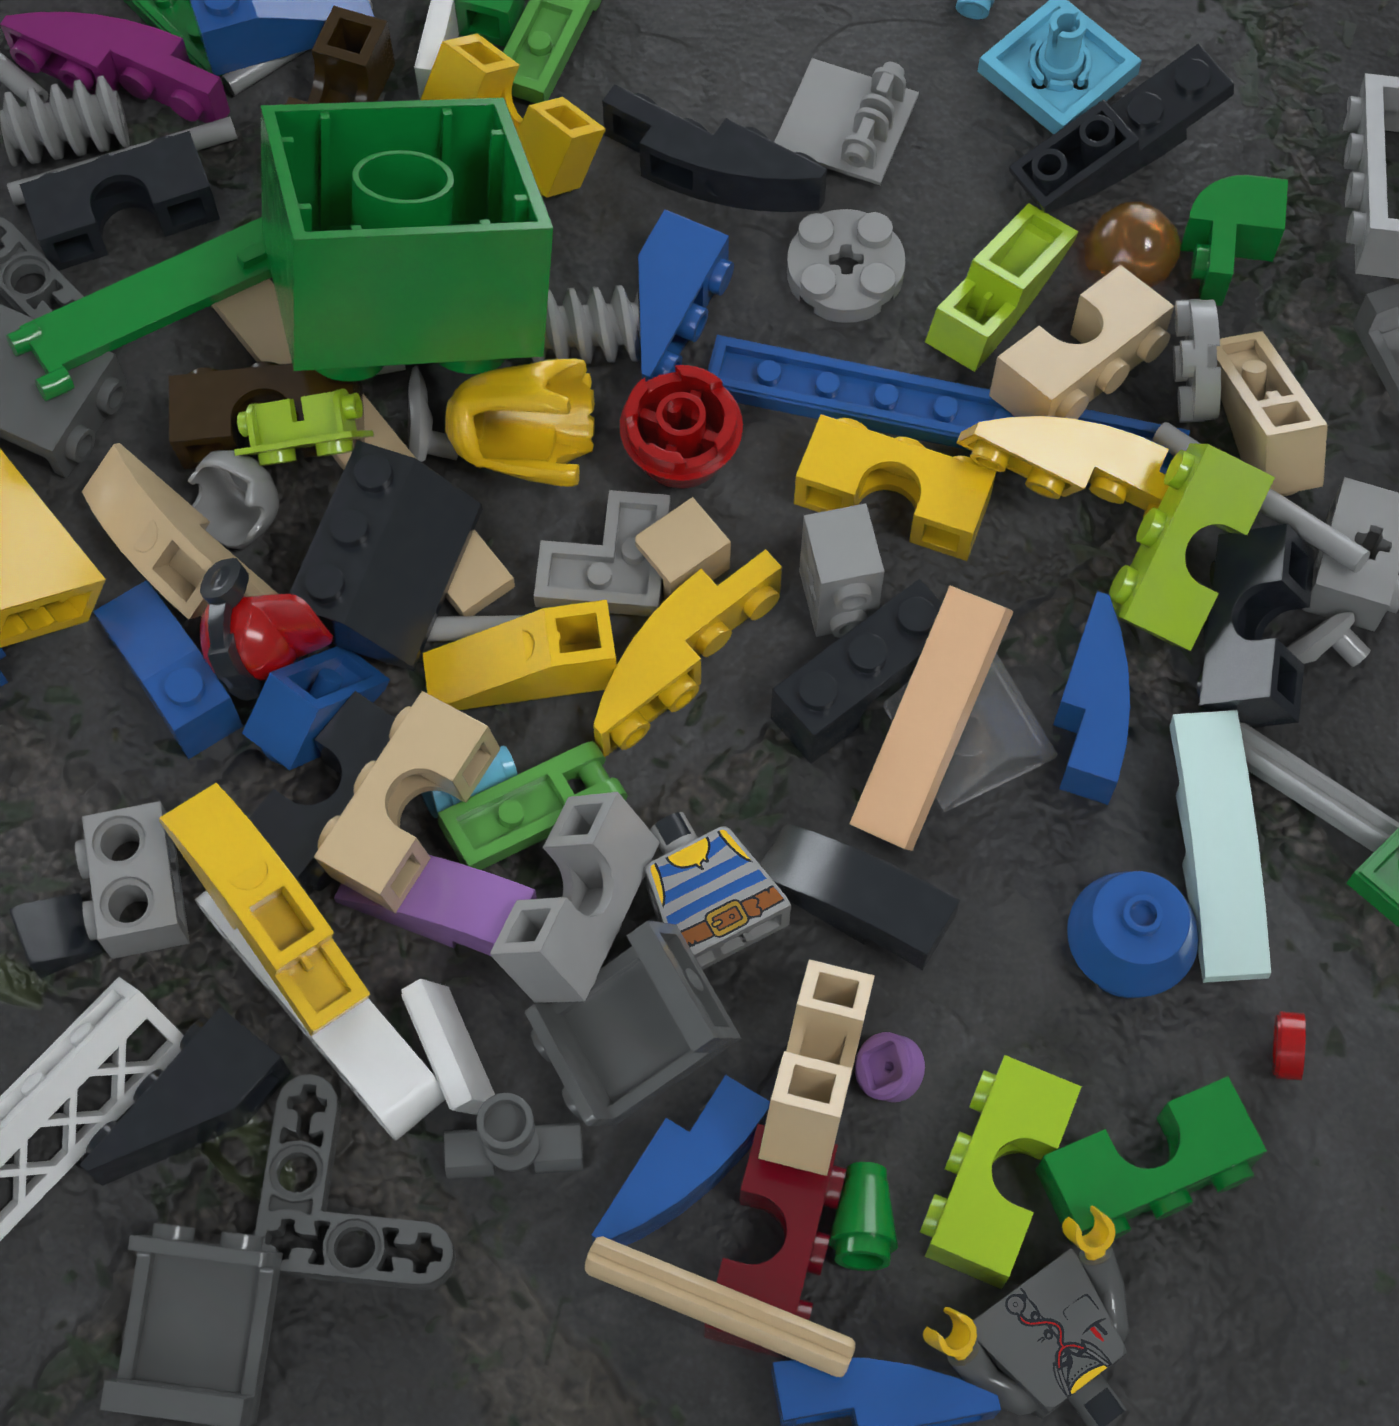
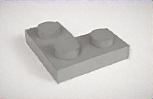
(608, 571)

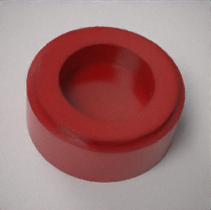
(1289, 1045)

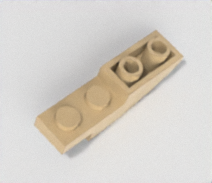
(158, 531)

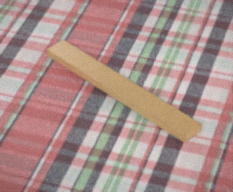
(258, 325)

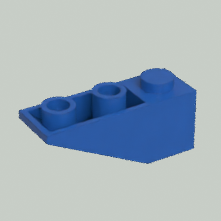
(677, 278)

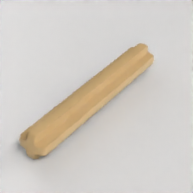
(720, 1306)

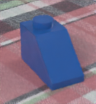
(304, 698)

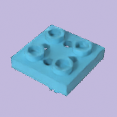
(1069, 52)

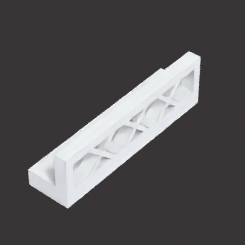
(55, 1081)

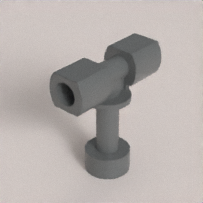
(511, 1142)

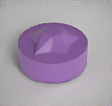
(889, 1067)

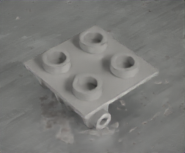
(849, 118)

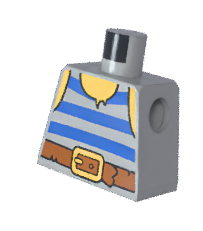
(712, 890)

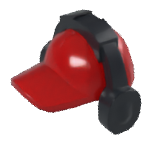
(253, 634)

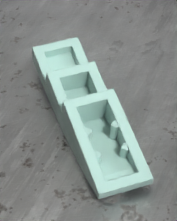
(1220, 846)

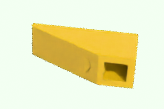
(526, 658)

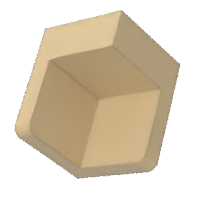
(683, 545)

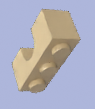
(1118, 328)
(427, 751)
(816, 1068)

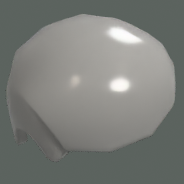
(235, 498)

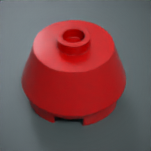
(681, 426)

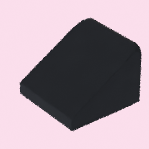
(54, 933)

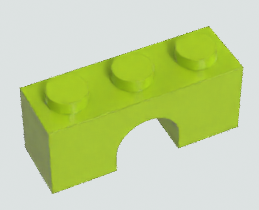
(1202, 491)
(976, 1226)

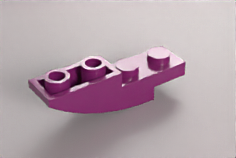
(123, 51)

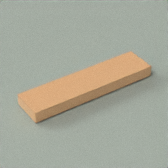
(931, 718)

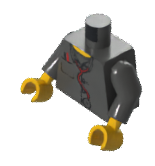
(1050, 1333)

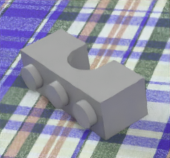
(561, 942)

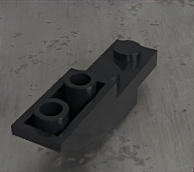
(1123, 137)
(725, 168)

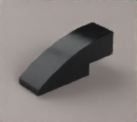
(860, 893)

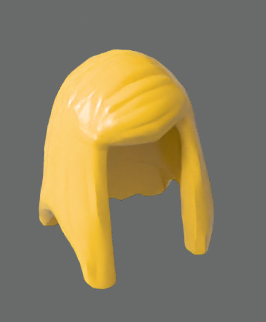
(525, 420)

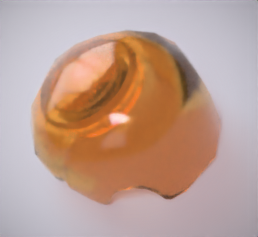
(1135, 238)

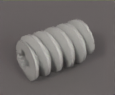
(61, 121)
(592, 326)

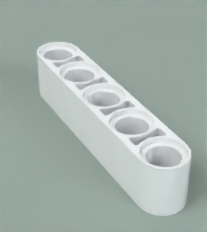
(357, 1046)

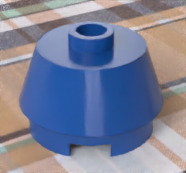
(1133, 934)

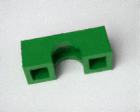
(1207, 1144)

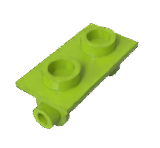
(326, 424)

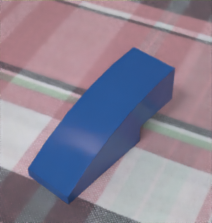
(1096, 706)
(684, 1164)
(878, 1395)

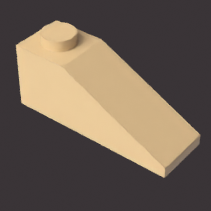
(1271, 414)

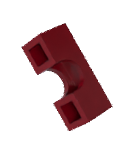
(797, 1203)

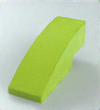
(999, 286)

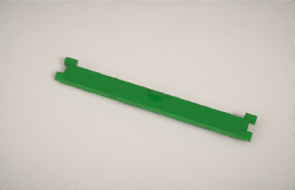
(141, 305)

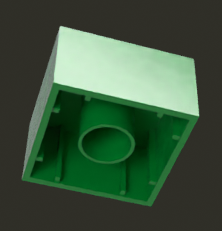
(403, 235)

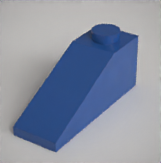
(259, 31)
(169, 669)

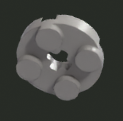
(853, 235)
(1197, 360)

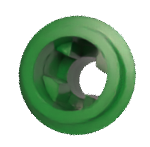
(864, 1220)

